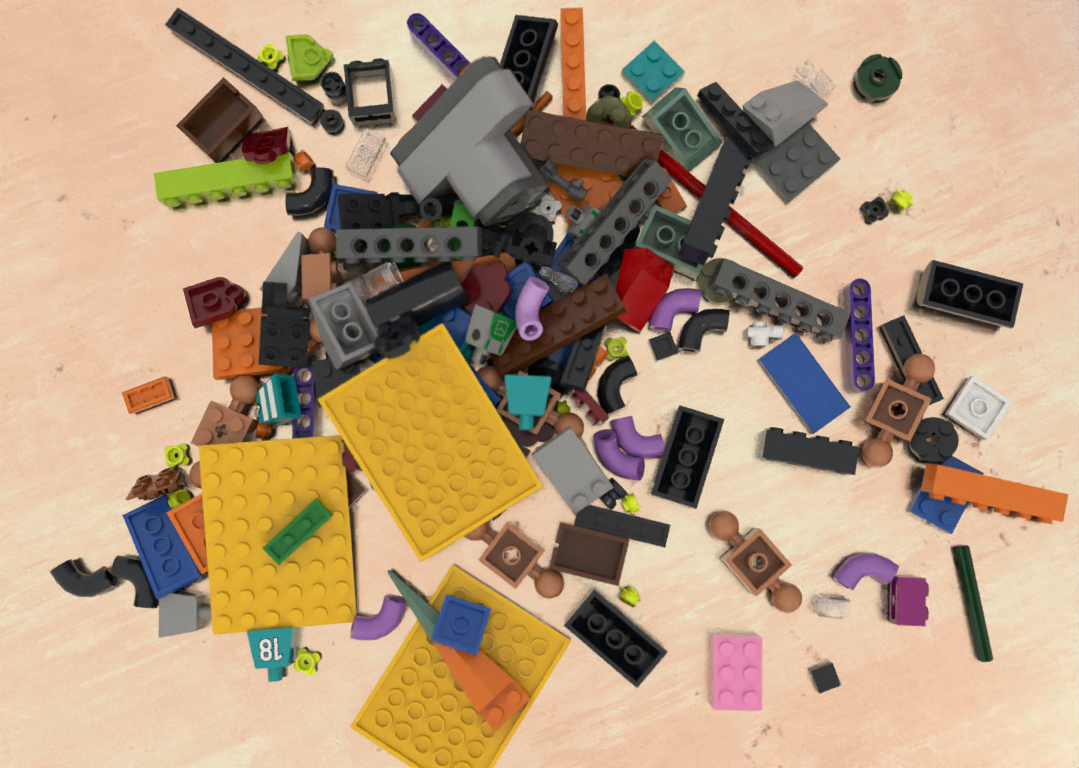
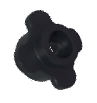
(881, 206)

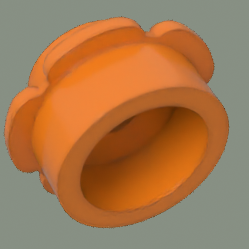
(303, 161)
(263, 431)

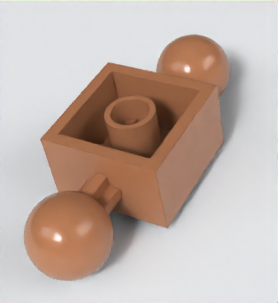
(319, 270)
(918, 370)
(218, 416)
(560, 422)
(772, 563)
(547, 582)

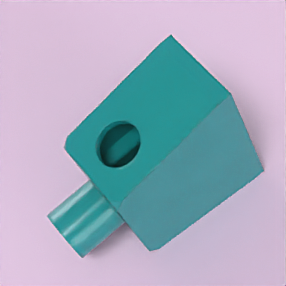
(527, 398)

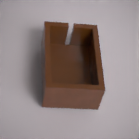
(219, 120)
(589, 553)

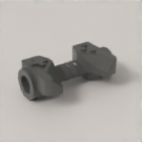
(574, 187)

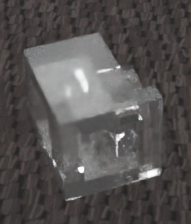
(373, 278)

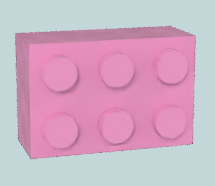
(736, 671)

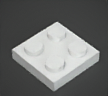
(978, 407)

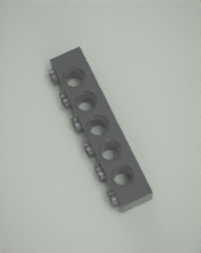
(656, 181)
(349, 239)
(833, 317)

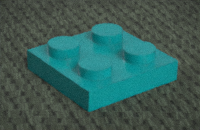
(653, 71)

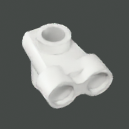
(760, 333)

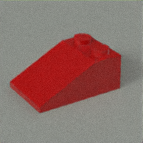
(642, 285)

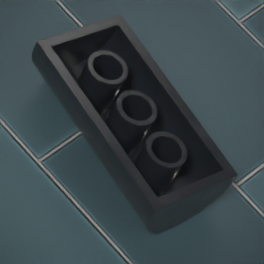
(529, 50)
(969, 294)
(419, 297)
(687, 457)
(615, 637)

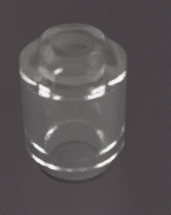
(832, 606)

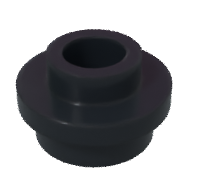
(334, 126)

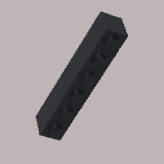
(714, 202)

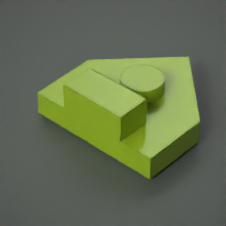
(306, 57)

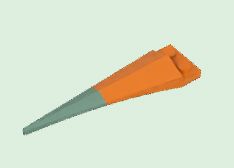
(486, 683)

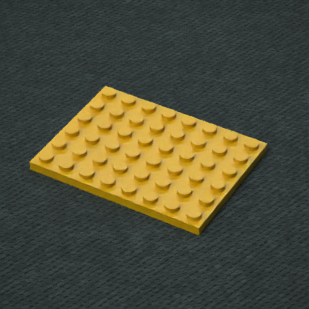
(430, 443)
(247, 500)
(421, 708)

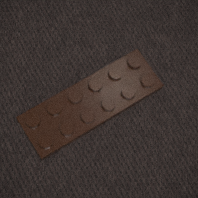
(587, 143)
(562, 324)

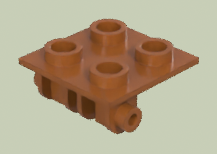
(151, 486)

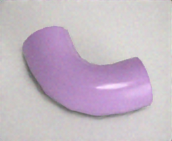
(528, 308)

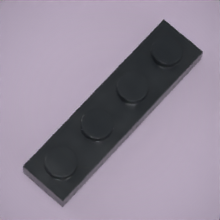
(735, 119)
(905, 345)
(623, 525)

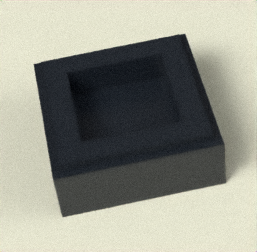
(663, 346)
(825, 677)

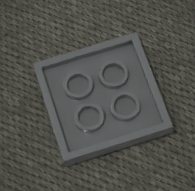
(796, 162)

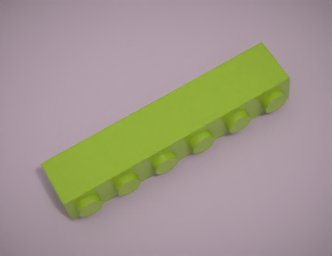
(223, 179)

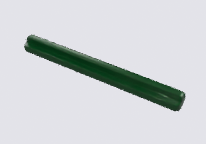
(974, 603)

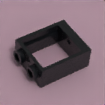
(374, 112)

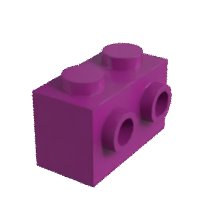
(908, 601)

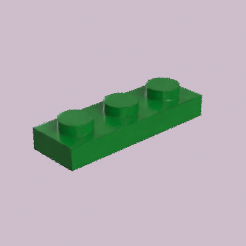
(297, 531)

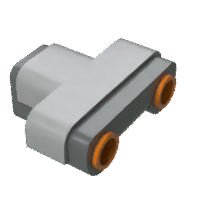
(471, 148)

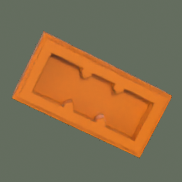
(671, 198)
(148, 395)

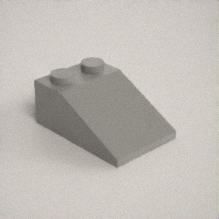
(783, 109)
(289, 270)
(344, 325)
(572, 470)

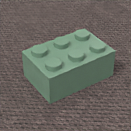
(664, 236)

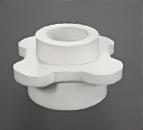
(550, 214)

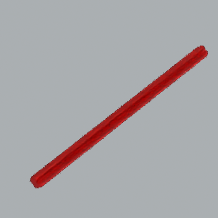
(734, 219)

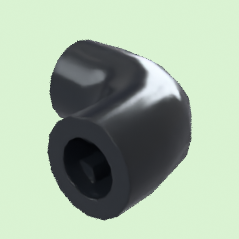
(314, 197)
(438, 207)
(700, 324)
(611, 383)
(132, 570)
(81, 584)

